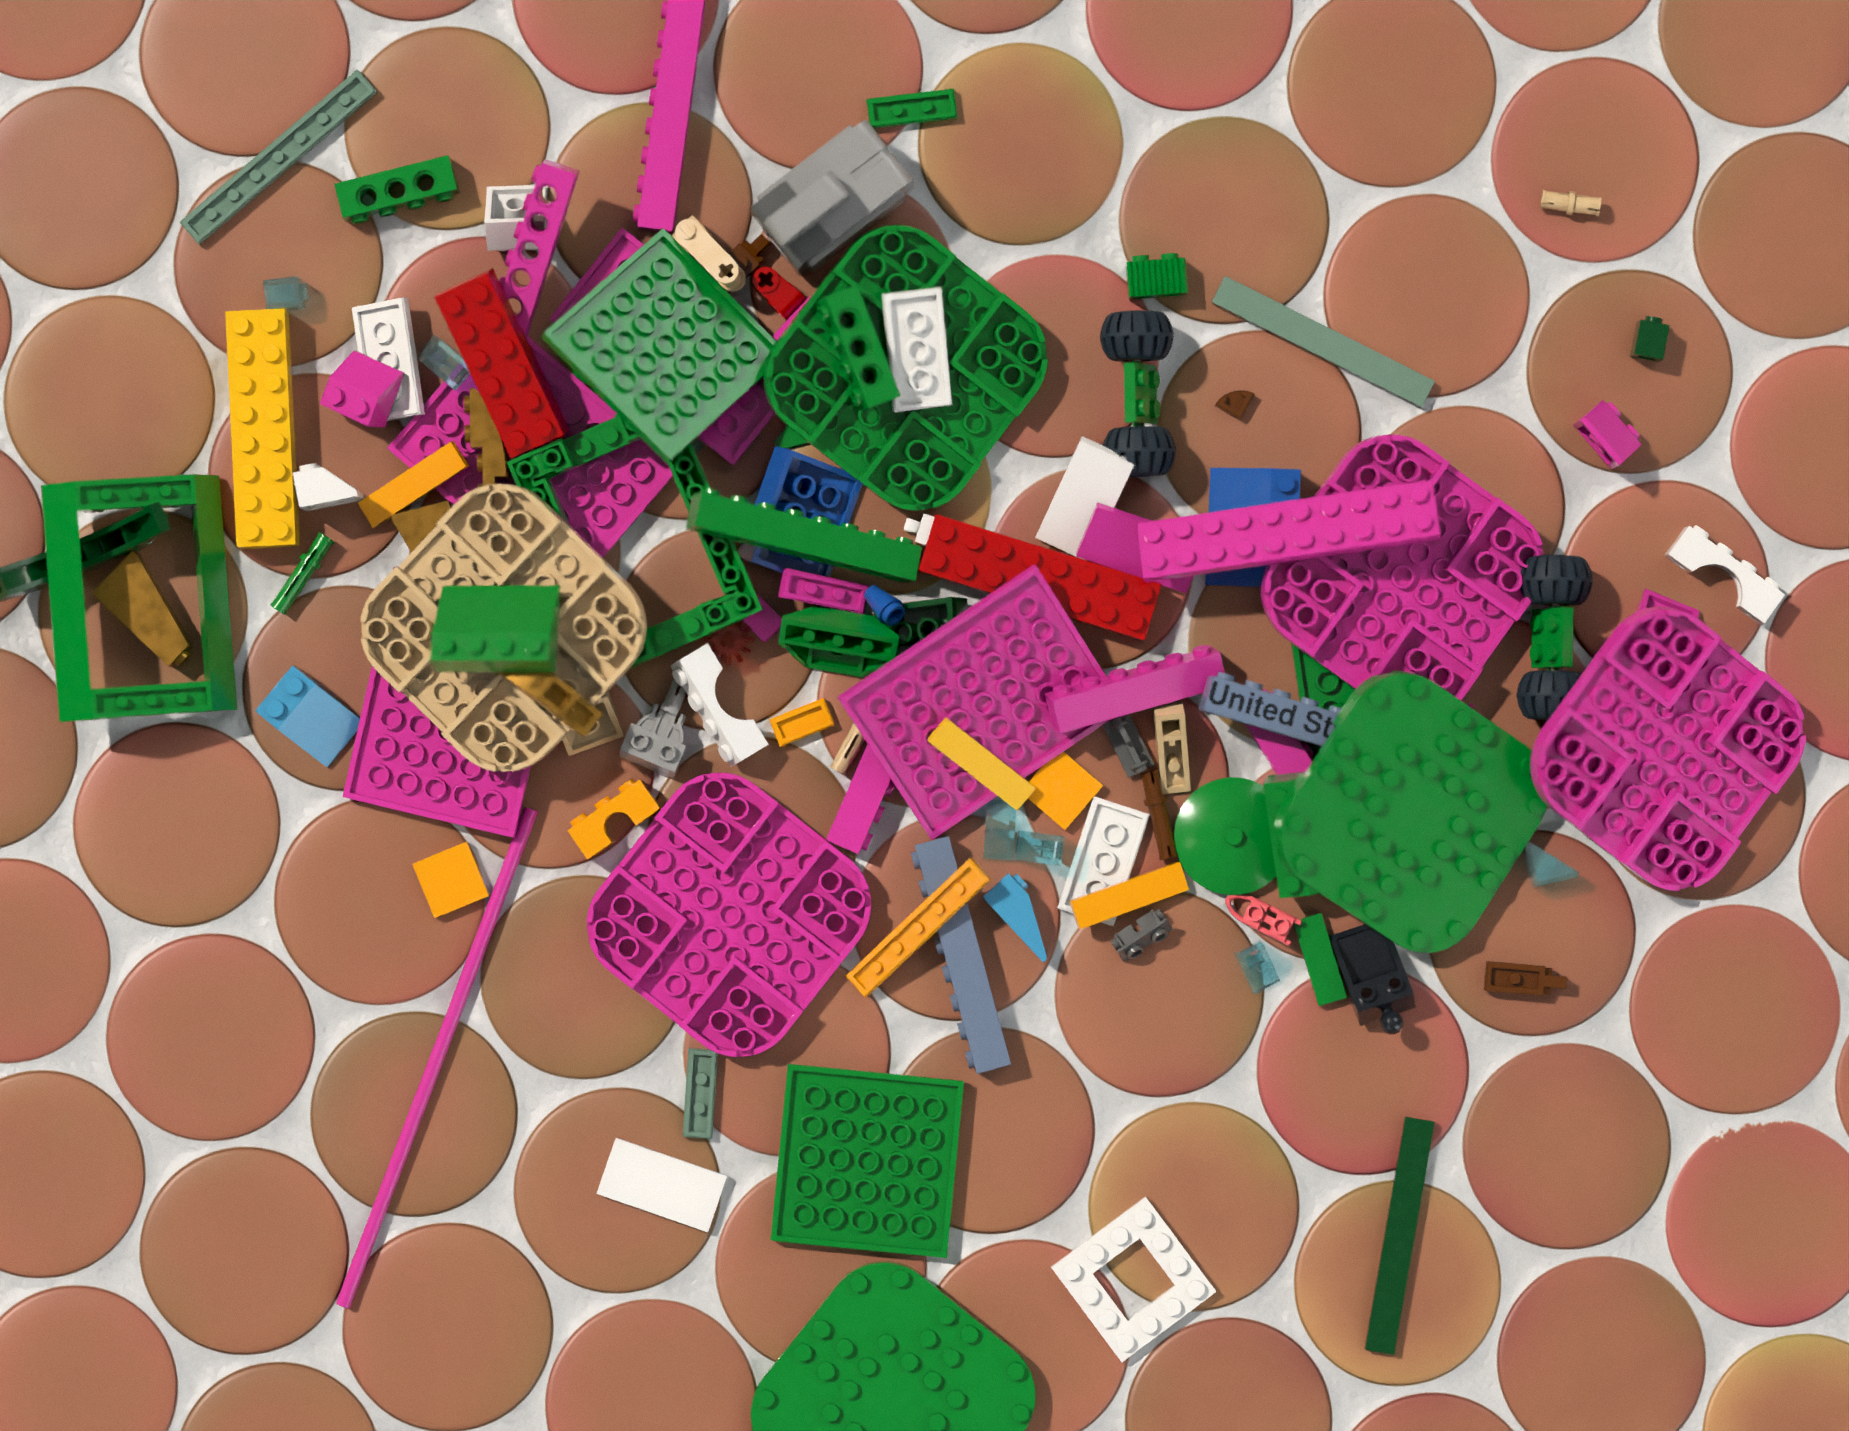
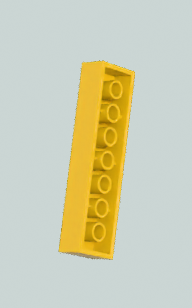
(262, 428)

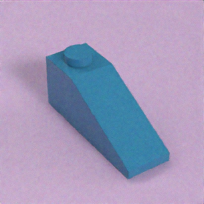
(1015, 908)

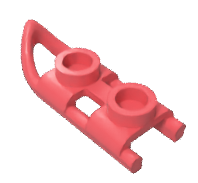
(1256, 914)

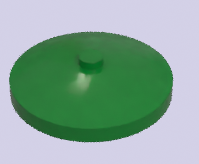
(1226, 837)

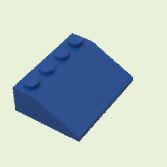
(805, 486)
(1245, 488)

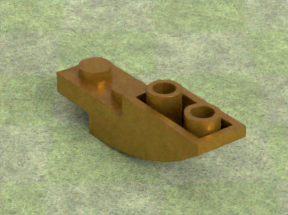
(484, 435)
(556, 698)

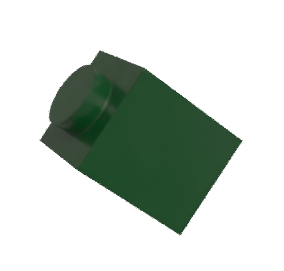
(1650, 339)

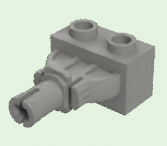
(656, 739)

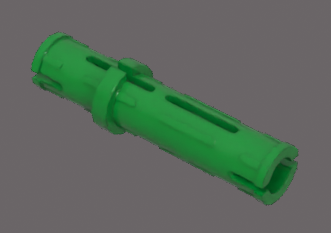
(309, 563)

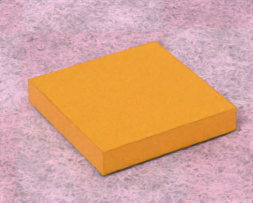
(1063, 789)
(450, 879)

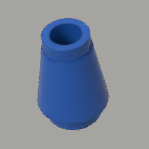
(885, 606)

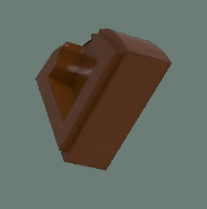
(1235, 403)

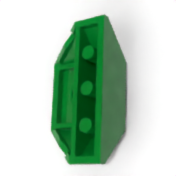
(838, 640)

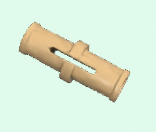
(1570, 203)

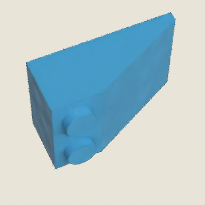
(309, 716)

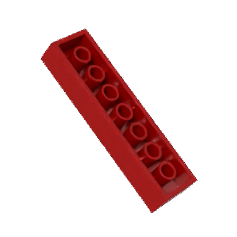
(1083, 588)

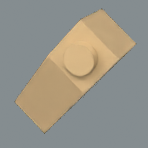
(1172, 747)

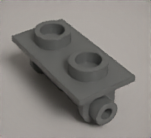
(1128, 745)
(1153, 929)

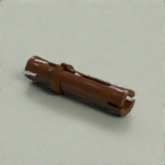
(1159, 816)

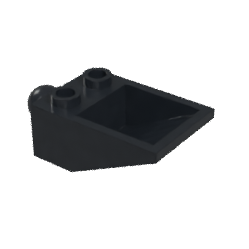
(1373, 977)

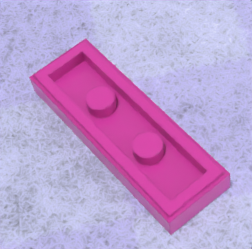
(823, 591)

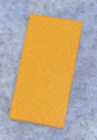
(801, 722)

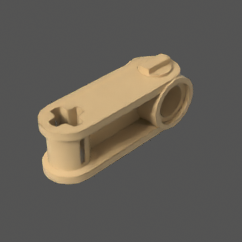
(709, 254)

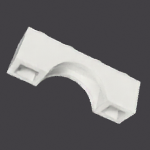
(1755, 597)
(698, 676)

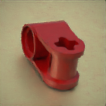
(782, 295)

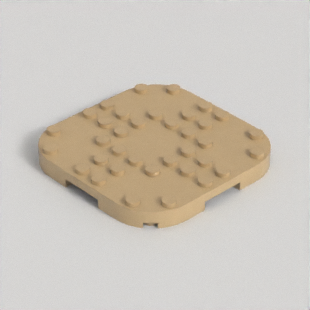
(502, 539)

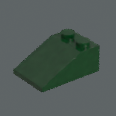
(924, 618)

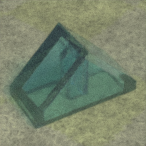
(444, 362)
(999, 830)
(1039, 848)
(1544, 867)
(1256, 966)

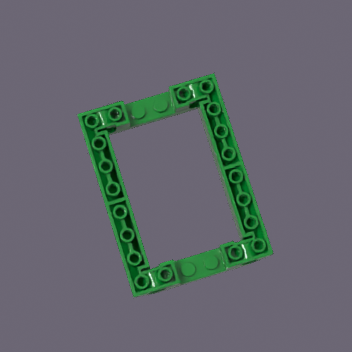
(540, 465)
(67, 606)

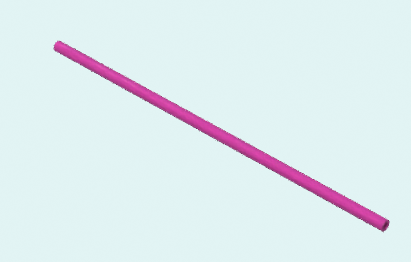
(436, 1058)

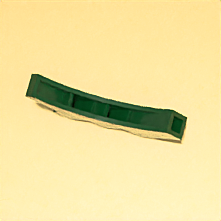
(96, 549)

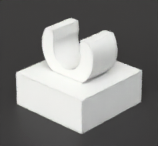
(921, 528)

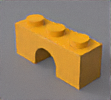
(590, 831)

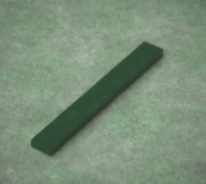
(1399, 1235)

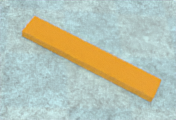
(918, 927)

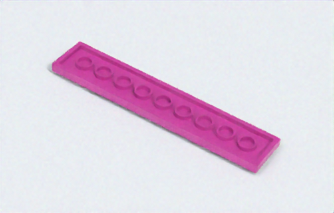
(1288, 531)

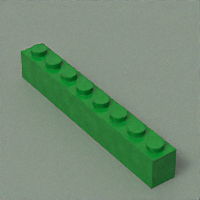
(803, 537)

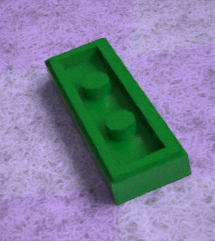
(912, 108)
(1320, 960)

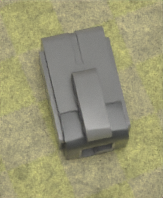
(832, 198)

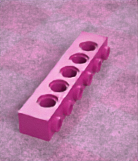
(563, 181)

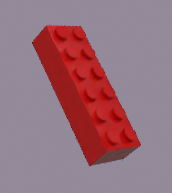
(501, 363)

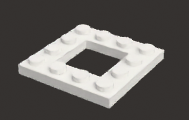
(1136, 1223)

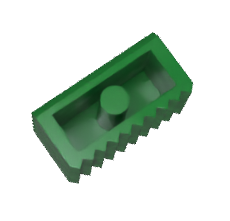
(1156, 277)

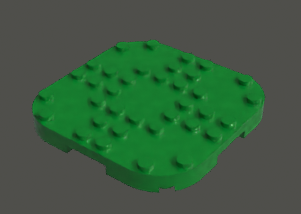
(919, 454)
(1410, 812)
(894, 1358)

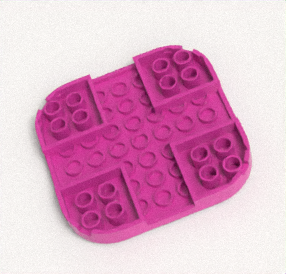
(1412, 605)
(1667, 748)
(729, 914)

